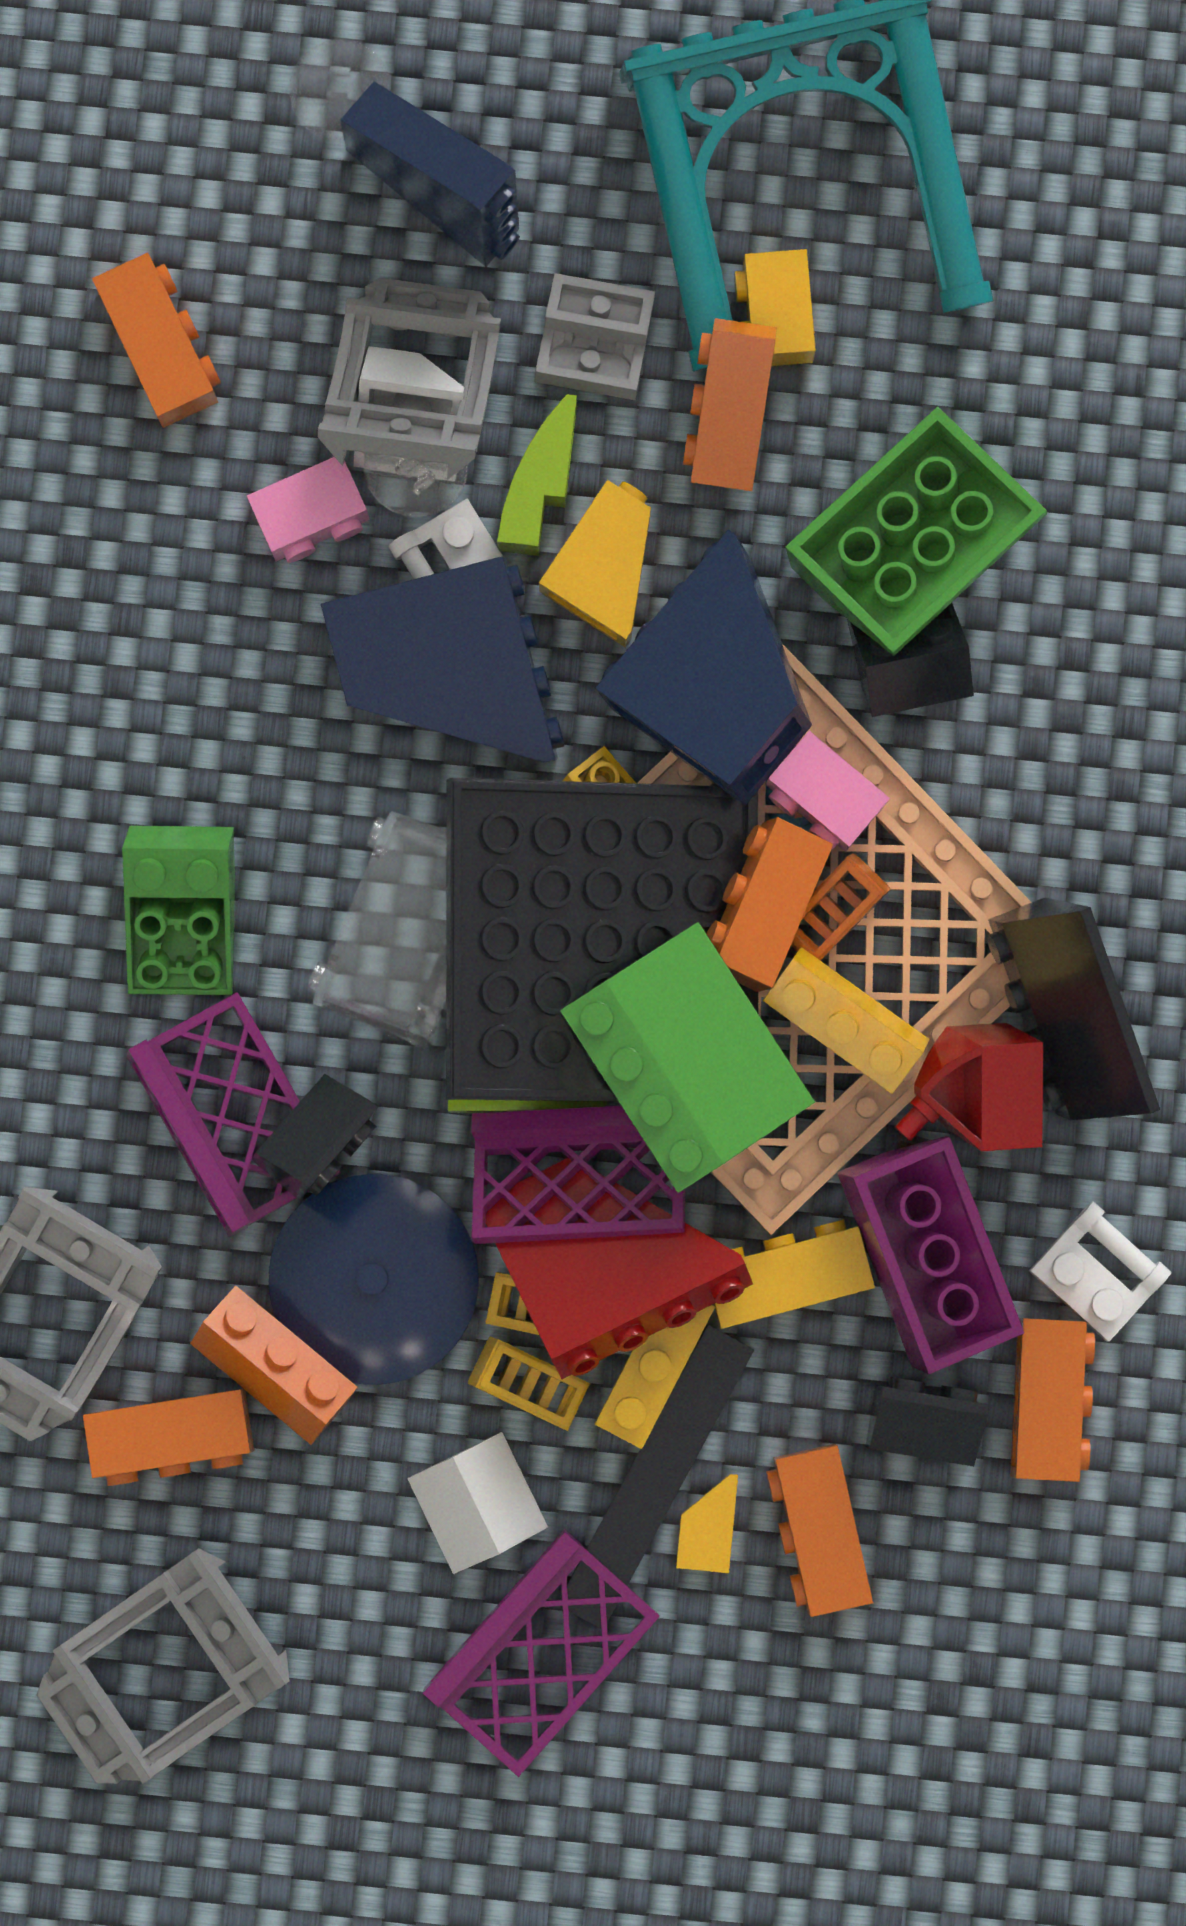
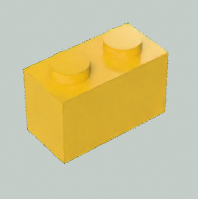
(780, 297)

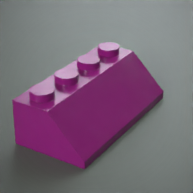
(931, 1253)

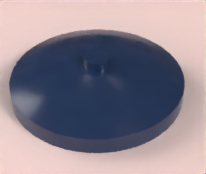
(375, 1277)

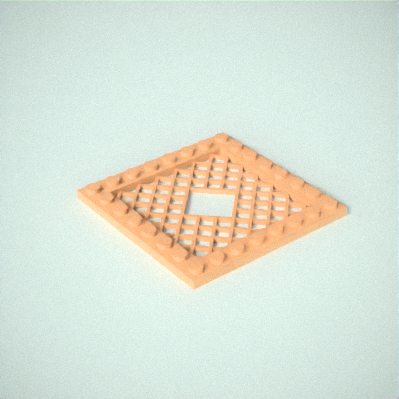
(780, 1186)

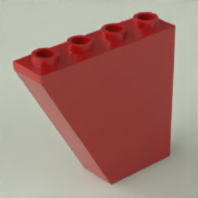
(610, 1290)

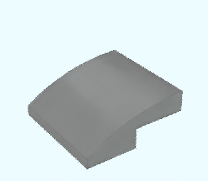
(594, 336)

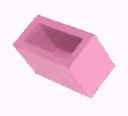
(309, 509)
(825, 792)

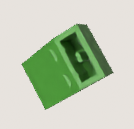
(179, 909)

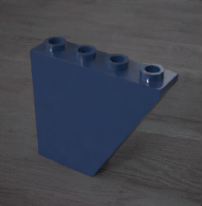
(436, 171)
(448, 657)
(713, 676)

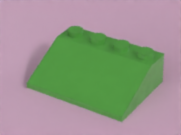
(913, 532)
(687, 1057)

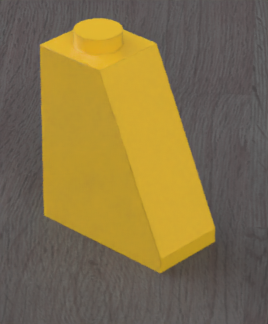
(603, 562)

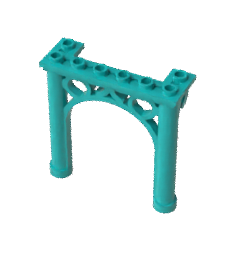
(922, 127)

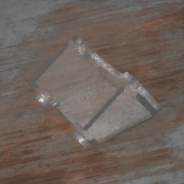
(393, 941)

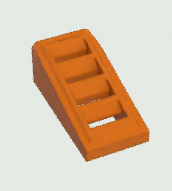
(867, 878)

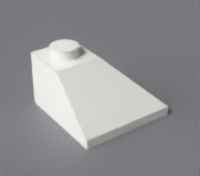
(406, 382)

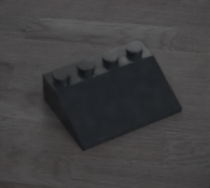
(1073, 1007)

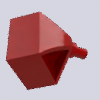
(981, 1087)

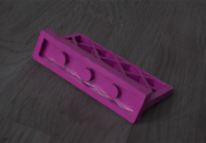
(187, 1123)
(564, 1131)
(507, 1620)

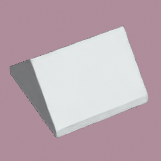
(478, 1503)

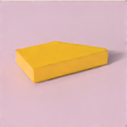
(708, 1529)

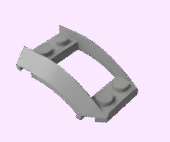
(400, 430)
(95, 1259)
(222, 1630)

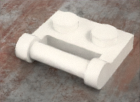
(456, 535)
(1087, 1285)

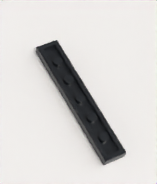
(660, 1467)

